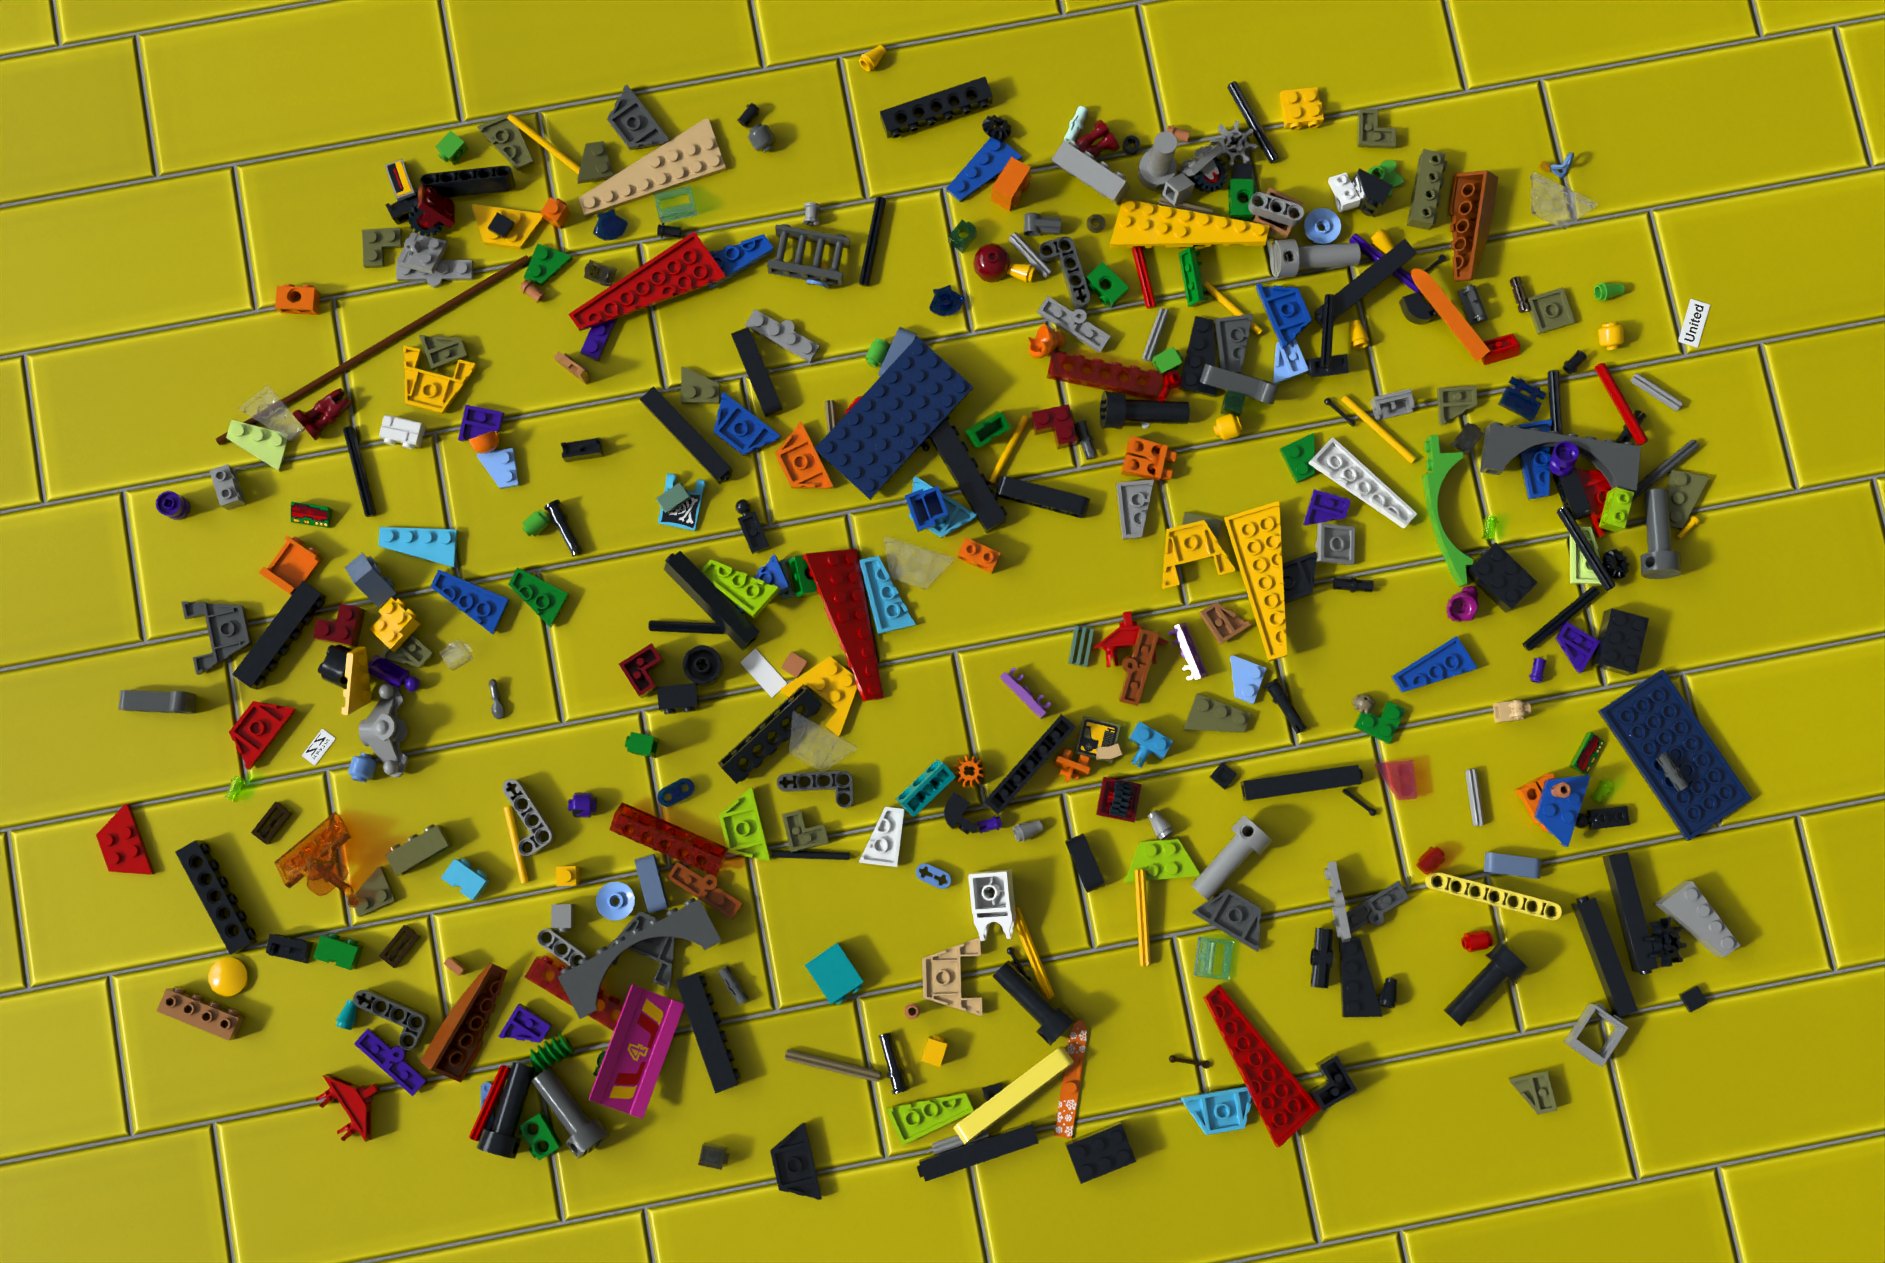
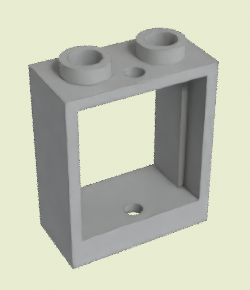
(1610, 1044)

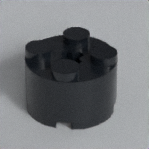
(697, 656)
(334, 665)

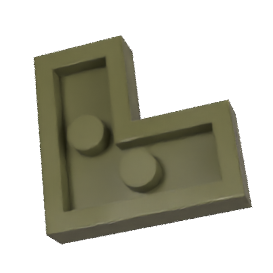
(1371, 135)
(376, 241)
(801, 837)

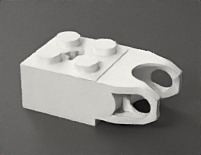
(992, 908)

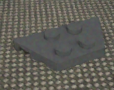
(635, 123)
(1233, 916)

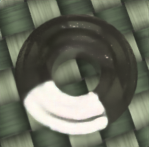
(1095, 218)

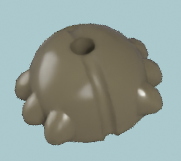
(1363, 703)

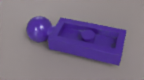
(392, 674)

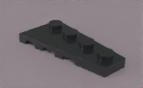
(1199, 351)
(1357, 987)

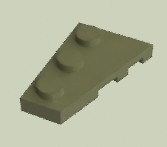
(508, 141)
(1683, 494)

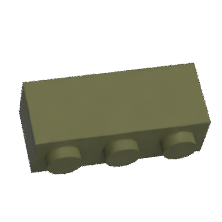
(418, 849)

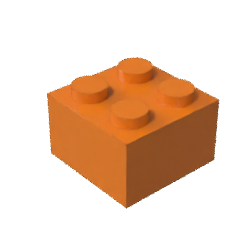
(1010, 184)

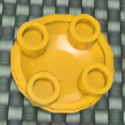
(228, 977)

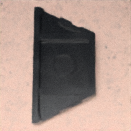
(1299, 577)
(795, 1164)

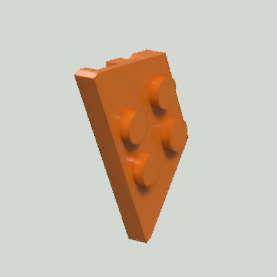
(802, 462)

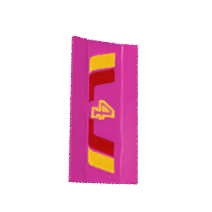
(636, 1051)

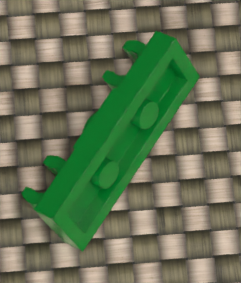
(1192, 277)

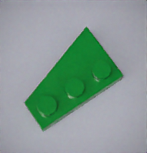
(539, 595)

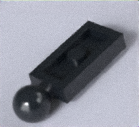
(751, 527)
(1604, 818)

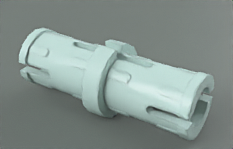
(1076, 125)

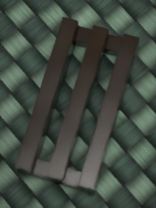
(268, 839)
(416, 937)

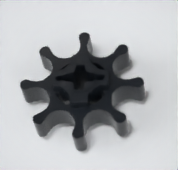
(1665, 942)

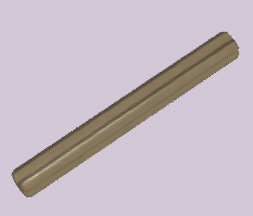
(832, 1065)

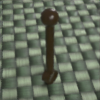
(1205, 1064)

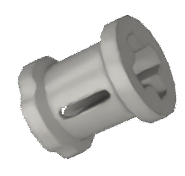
(811, 213)

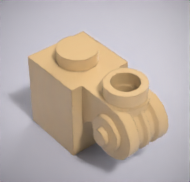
(1510, 711)

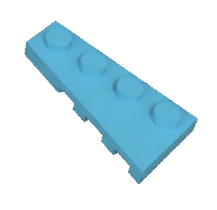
(428, 544)
(885, 602)

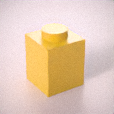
(568, 876)
(934, 1050)

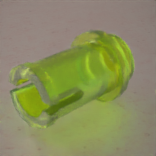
(1489, 527)
(235, 788)
(1602, 790)

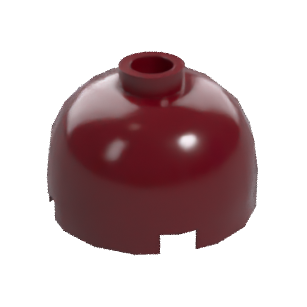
(991, 262)

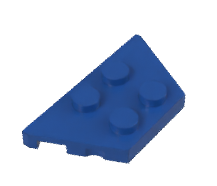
(1285, 311)
(742, 428)
(1559, 813)

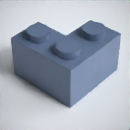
(368, 579)

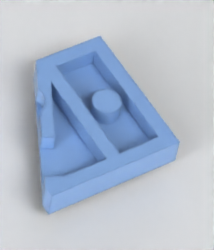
(1288, 362)
(501, 467)
(1246, 679)

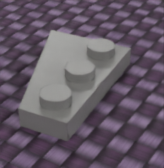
(1133, 506)

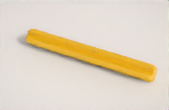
(1142, 917)
(1033, 955)

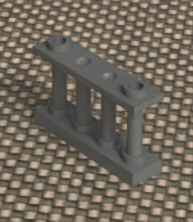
(796, 268)

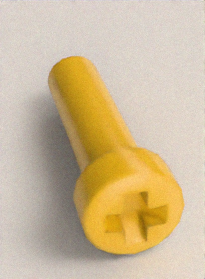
(1693, 521)

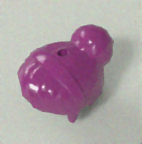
(1469, 602)

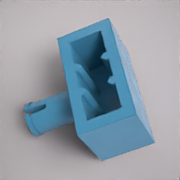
(1149, 742)

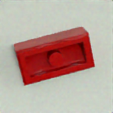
(1501, 349)

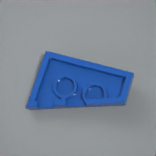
(773, 575)

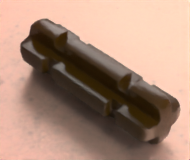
(1519, 294)

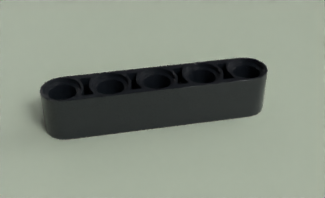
(470, 181)
(756, 372)
(1042, 497)

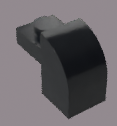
(1416, 309)
(953, 814)

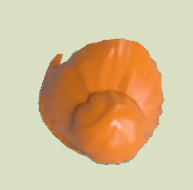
(1045, 342)

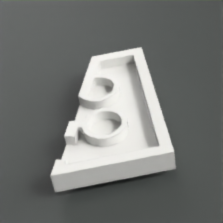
(885, 839)

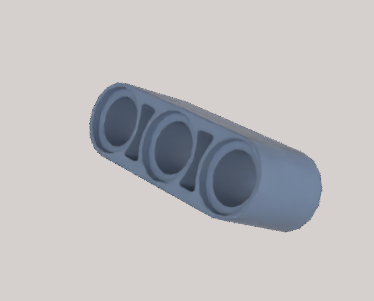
(899, 344)
(1512, 865)
(651, 883)

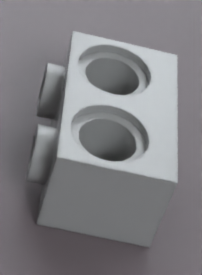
(227, 487)

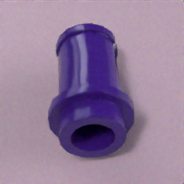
(1537, 670)
(990, 824)

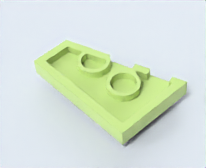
(259, 441)
(1579, 567)

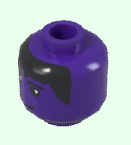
(582, 805)

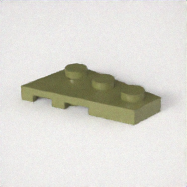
(1215, 716)

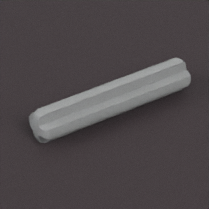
(1030, 255)
(1155, 334)
(1656, 391)
(1474, 797)
(954, 1142)

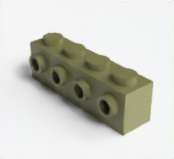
(1426, 189)

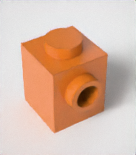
(555, 212)

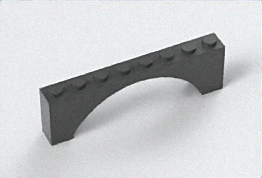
(1615, 460)
(585, 980)

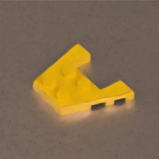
(429, 389)
(1189, 544)
(832, 684)

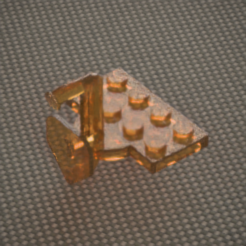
(317, 861)

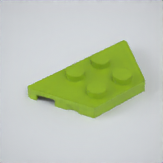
(744, 828)
(1162, 861)

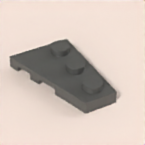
(1232, 340)

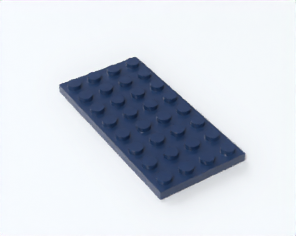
(894, 418)
(1657, 721)

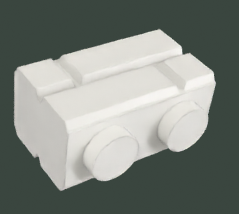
(402, 431)

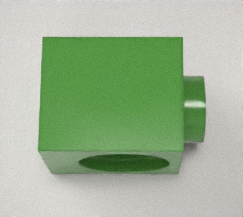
(451, 148)
(1167, 360)

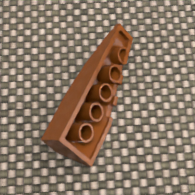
(1471, 218)
(462, 1030)

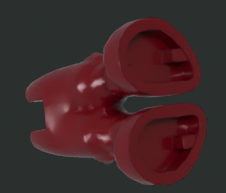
(1108, 142)
(327, 407)

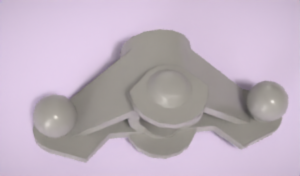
(386, 731)

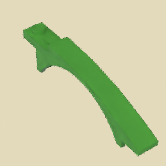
(1438, 466)

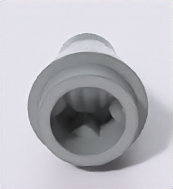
(1160, 825)
(1026, 830)

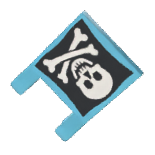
(687, 514)

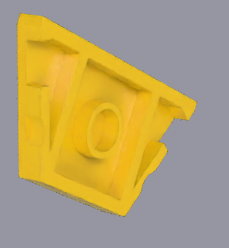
(523, 228)

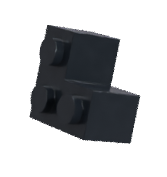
(1336, 1083)

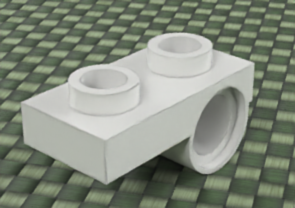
(1344, 192)

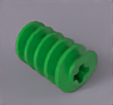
(551, 1053)

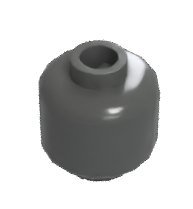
(761, 137)

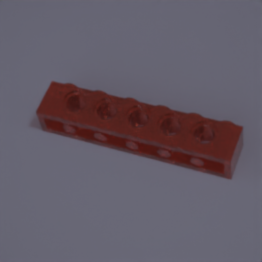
(1095, 380)
(668, 839)
(537, 975)

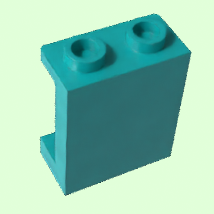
(834, 974)

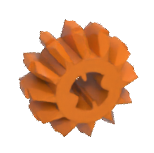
(969, 764)

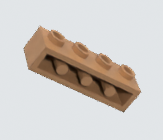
(201, 1013)

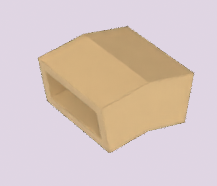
(1108, 753)

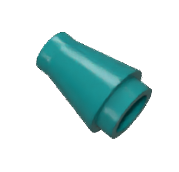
(347, 1016)

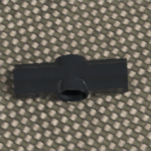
(1321, 957)

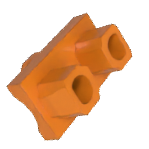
(1080, 767)

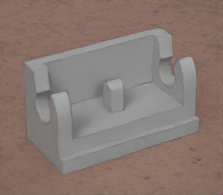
(1392, 404)

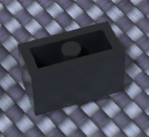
(678, 697)

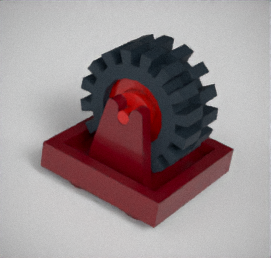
(431, 212)
(1118, 799)

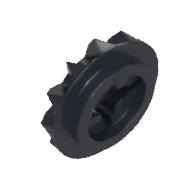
(998, 133)
(1609, 561)

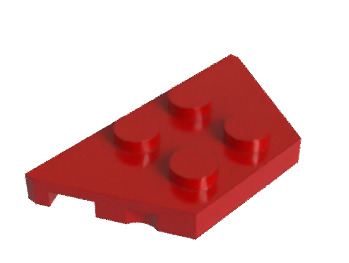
(1596, 491)
(258, 729)
(123, 844)

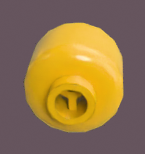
(1611, 335)
(1228, 426)

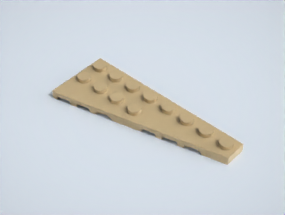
(675, 163)

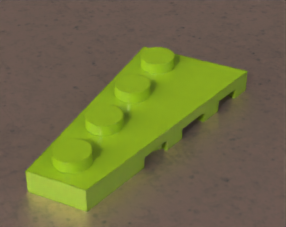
(742, 589)

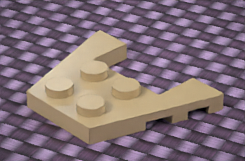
(943, 977)

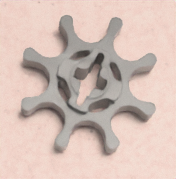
(1233, 137)

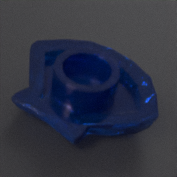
(609, 226)
(946, 302)

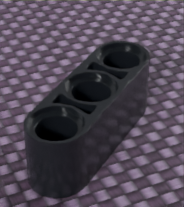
(1573, 494)
(1085, 863)

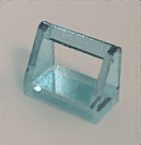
(676, 212)
(1205, 958)

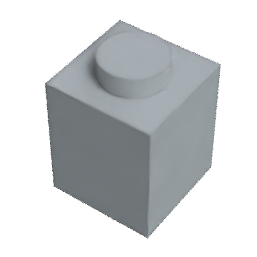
(1178, 189)
(562, 917)

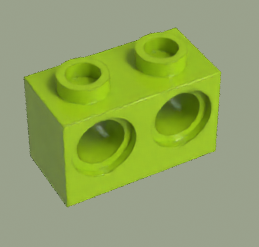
(1616, 509)

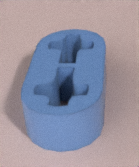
(935, 871)

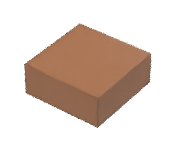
(794, 664)
(455, 966)

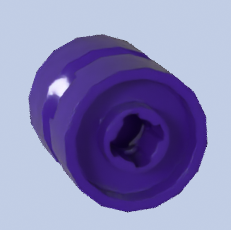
(1563, 458)
(173, 505)

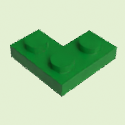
(1381, 727)

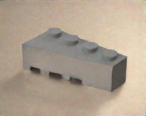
(1090, 172)
(1696, 916)

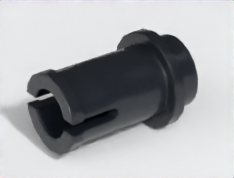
(747, 116)
(668, 231)
(1573, 363)

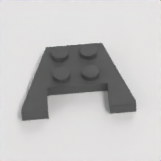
(226, 629)
(656, 948)

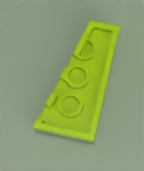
(925, 1116)

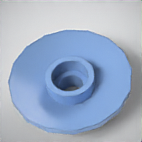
(1326, 219)
(605, 902)

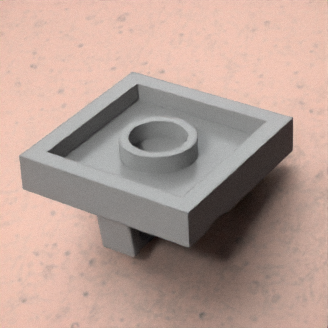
(422, 253)
(1335, 544)

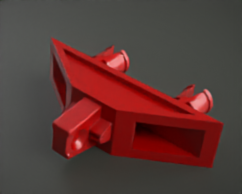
(1123, 637)
(356, 1103)

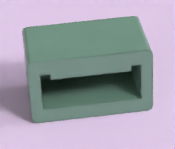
(673, 498)

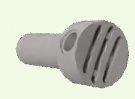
(1158, 164)
(1288, 257)
(1231, 856)

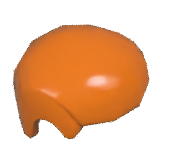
(485, 443)

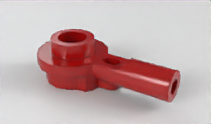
(1171, 380)

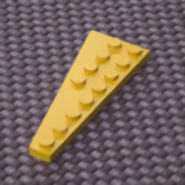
(1171, 227)
(1258, 551)

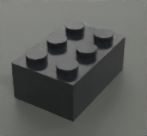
(1500, 577)
(1620, 642)
(1100, 1152)

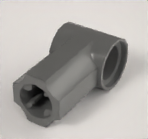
(1036, 224)

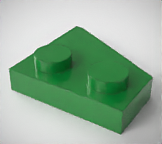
(545, 264)
(1297, 457)

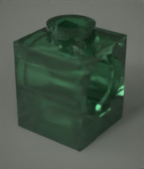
(962, 243)
(1232, 403)

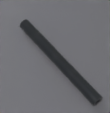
(811, 855)

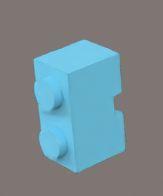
(470, 880)

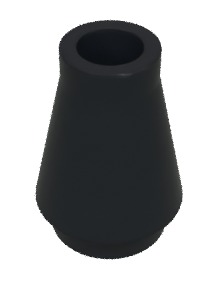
(1388, 995)

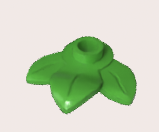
(1386, 173)

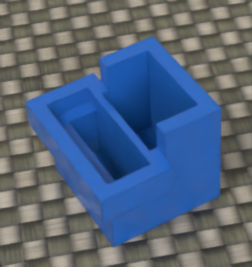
(927, 508)

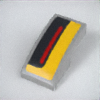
(400, 180)

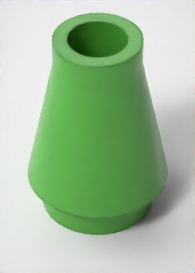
(1605, 291)

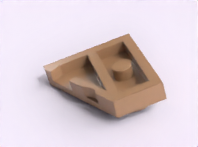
(577, 370)
(1222, 622)

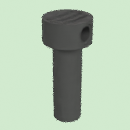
(1660, 560)
(584, 1133)

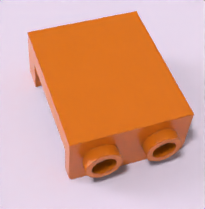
(292, 565)

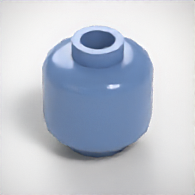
(362, 767)

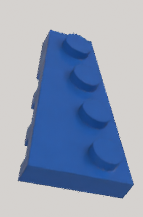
(982, 168)

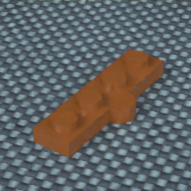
(1138, 666)
(705, 890)

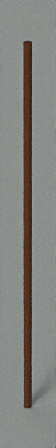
(394, 337)

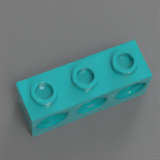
(925, 787)

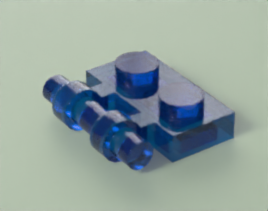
(1520, 403)

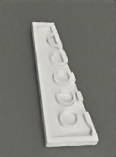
(1352, 475)

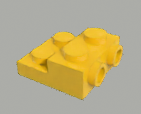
(1301, 108)
(395, 624)

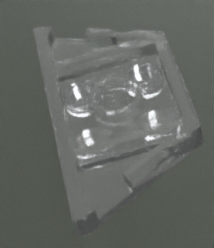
(1557, 203)
(914, 564)
(816, 744)

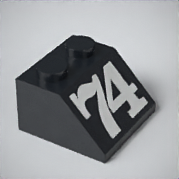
(1371, 192)

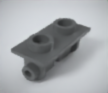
(1472, 305)

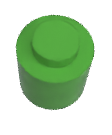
(877, 352)
(535, 523)

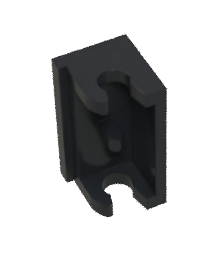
(400, 210)
(1339, 365)
(582, 450)
(289, 948)

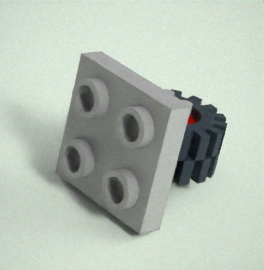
(1205, 168)

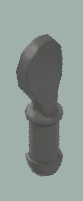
(497, 707)

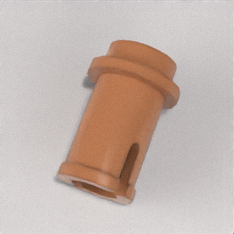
(1180, 134)
(528, 288)
(1559, 788)
(912, 1016)

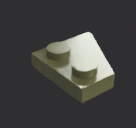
(594, 163)
(698, 389)
(1455, 401)
(410, 652)
(1536, 1091)

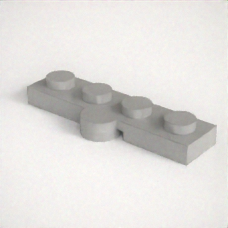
(446, 270)
(1074, 324)
(782, 335)
(1338, 910)

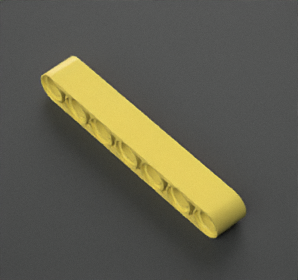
(1501, 901)
(1013, 1095)

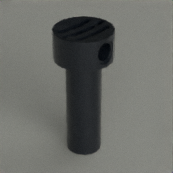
(1117, 409)
(1502, 965)
(1052, 1020)
(501, 1138)

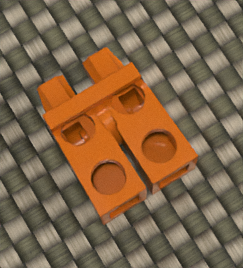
(1147, 459)
(1531, 793)

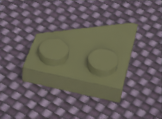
(443, 350)
(374, 893)

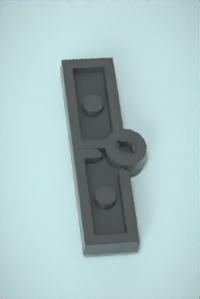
(1374, 907)

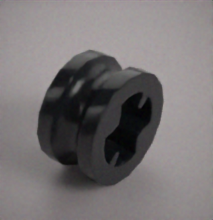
(1130, 151)

